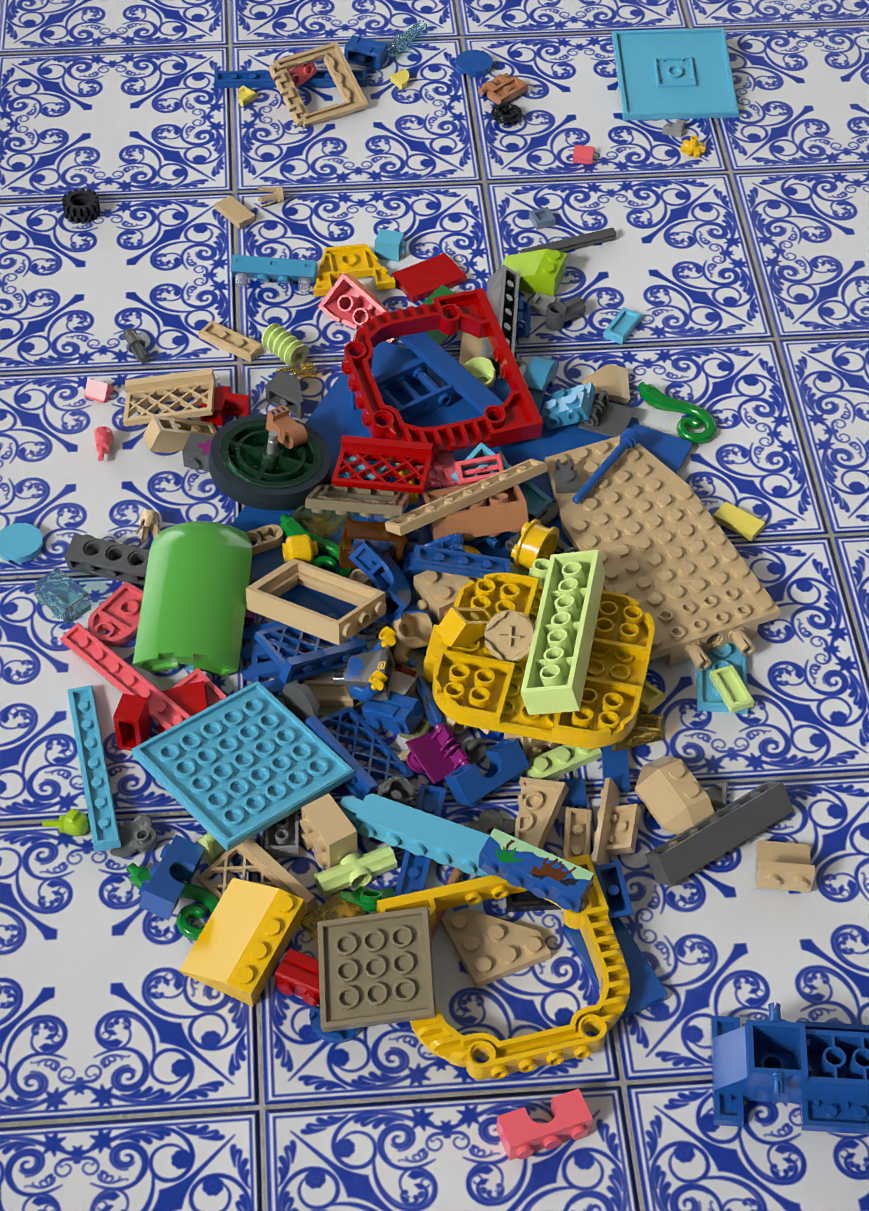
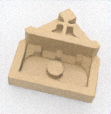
(613, 380)

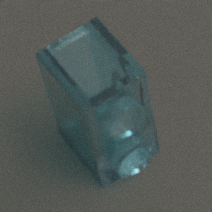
(62, 596)

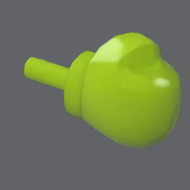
(73, 823)

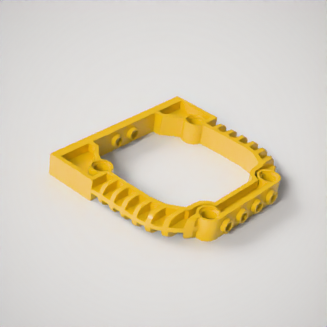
(542, 1047)

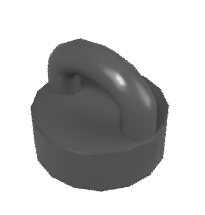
(476, 750)

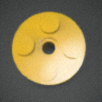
(534, 543)

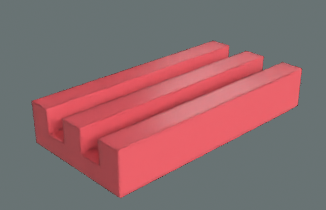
(477, 461)

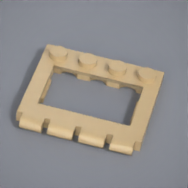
(341, 74)

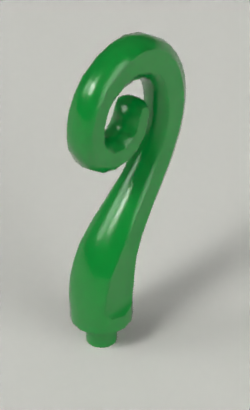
(659, 401)
(292, 527)
(190, 891)

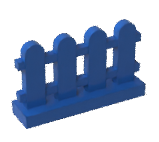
(255, 653)

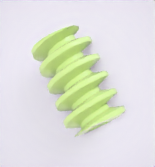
(284, 345)

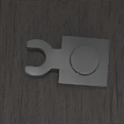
(566, 478)

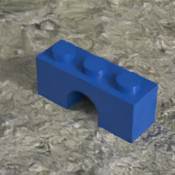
(506, 764)
(162, 891)

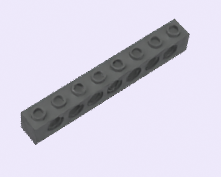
(81, 558)

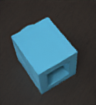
(390, 245)

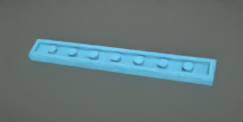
(94, 769)

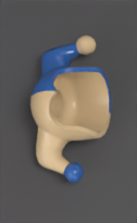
(412, 631)

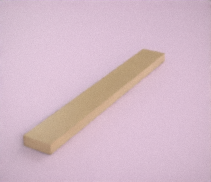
(465, 497)

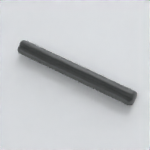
(576, 241)

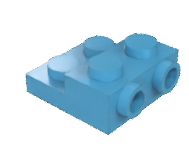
(568, 406)

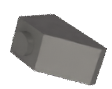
(285, 390)

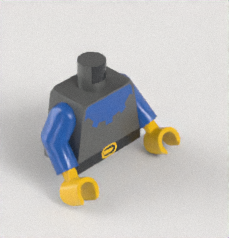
(370, 673)

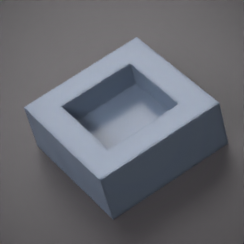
(542, 218)

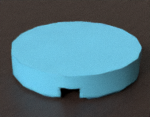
(20, 542)

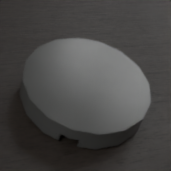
(300, 700)

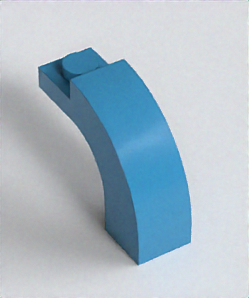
(538, 376)

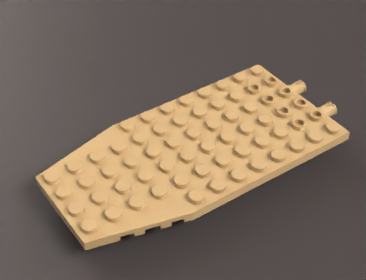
(663, 553)

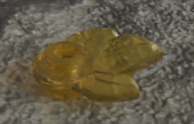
(305, 369)

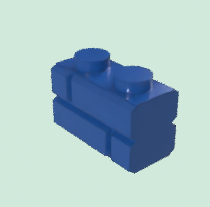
(366, 52)
(396, 714)

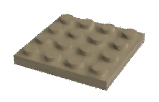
(376, 969)

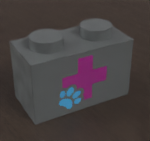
(197, 451)

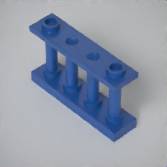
(401, 378)

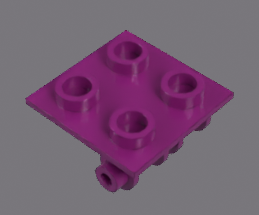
(438, 753)

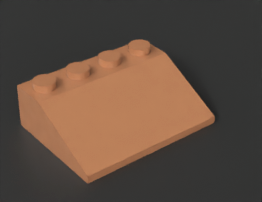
(487, 517)

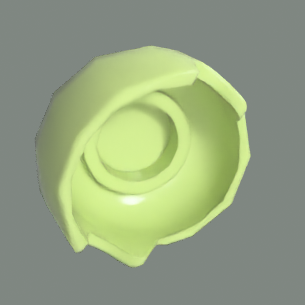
(482, 370)

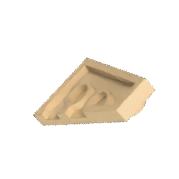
(538, 809)

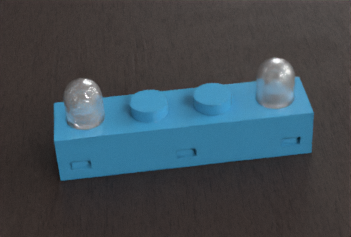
(274, 269)

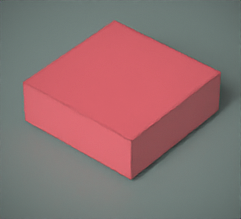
(583, 154)

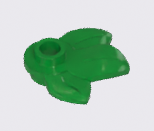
(367, 897)

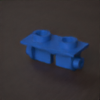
(523, 319)

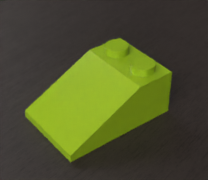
(538, 270)

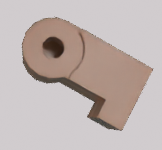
(289, 431)

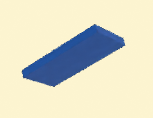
(644, 984)

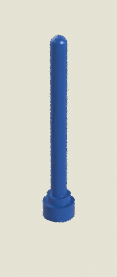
(628, 440)

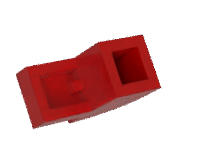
(227, 404)

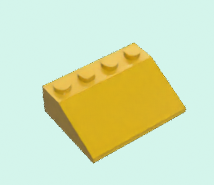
(244, 939)

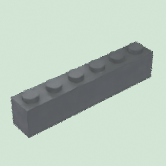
(503, 297)
(719, 833)

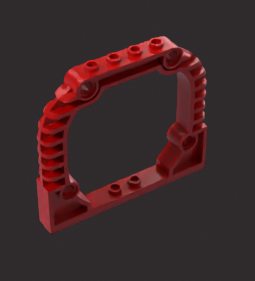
(465, 312)

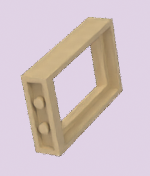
(264, 599)

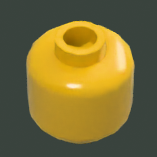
(299, 548)

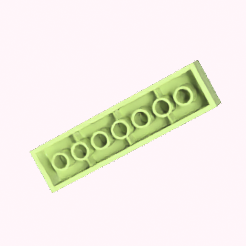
(563, 633)

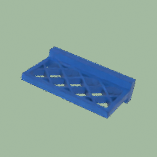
(308, 664)
(362, 782)

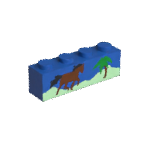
(535, 870)

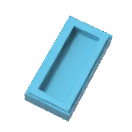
(622, 325)

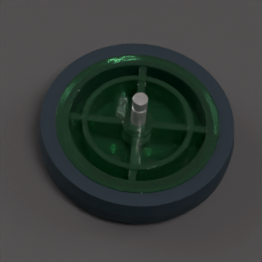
(260, 470)

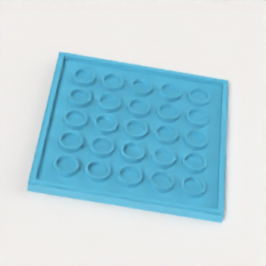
(242, 764)

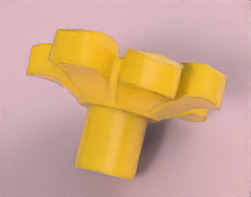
(692, 147)

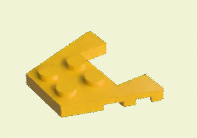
(352, 260)

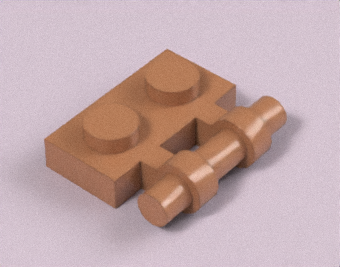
(503, 88)

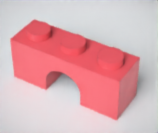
(524, 1136)

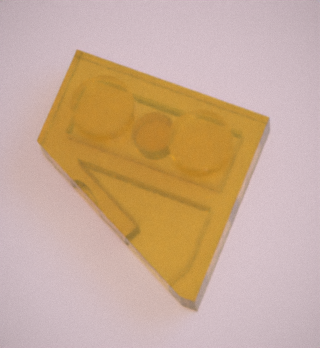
(646, 730)

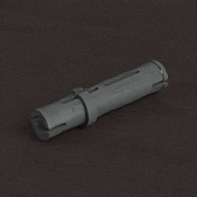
(545, 516)

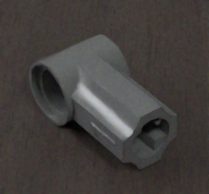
(559, 313)

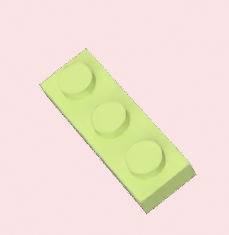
(560, 761)

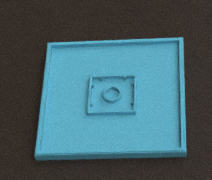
(674, 74)

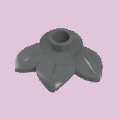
(492, 819)
(135, 836)

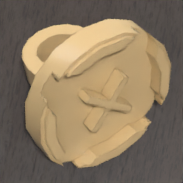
(509, 635)

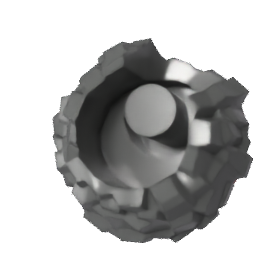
(398, 790)

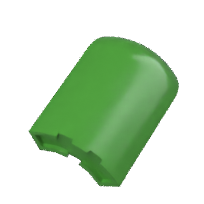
(194, 599)

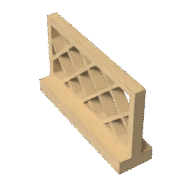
(167, 388)
(261, 863)

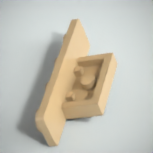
(616, 826)

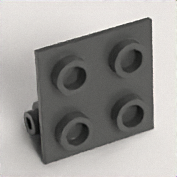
(607, 417)

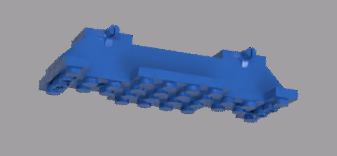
(792, 1062)

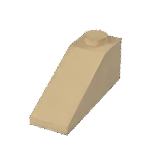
(171, 434)

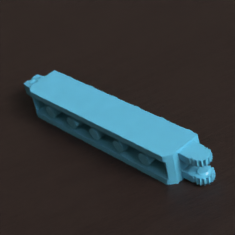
(416, 831)

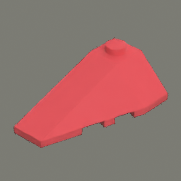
(351, 303)

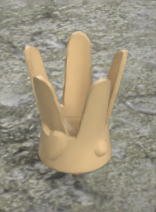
(277, 196)
(149, 520)

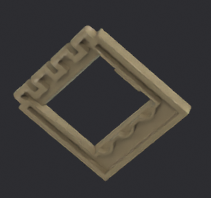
(367, 502)

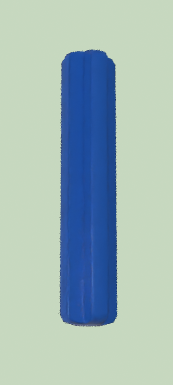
(428, 703)

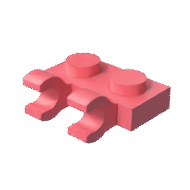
(442, 472)

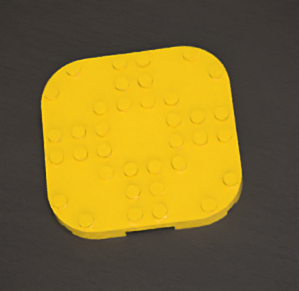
(486, 691)

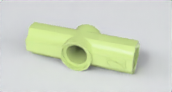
(355, 870)

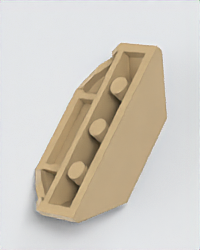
(672, 794)

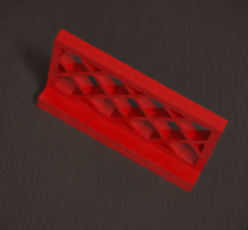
(386, 452)

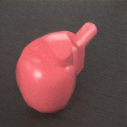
(104, 440)

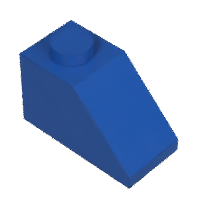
(614, 889)

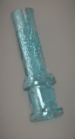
(401, 41)

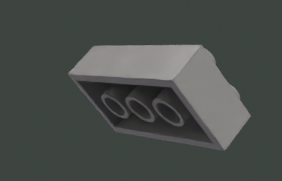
(283, 837)

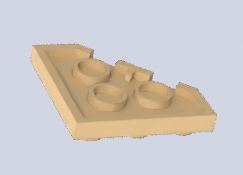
(493, 946)

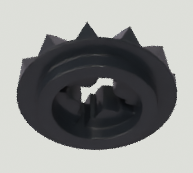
(506, 113)

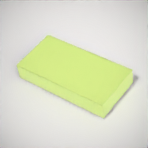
(731, 688)

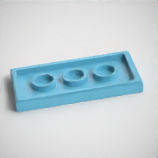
(707, 695)

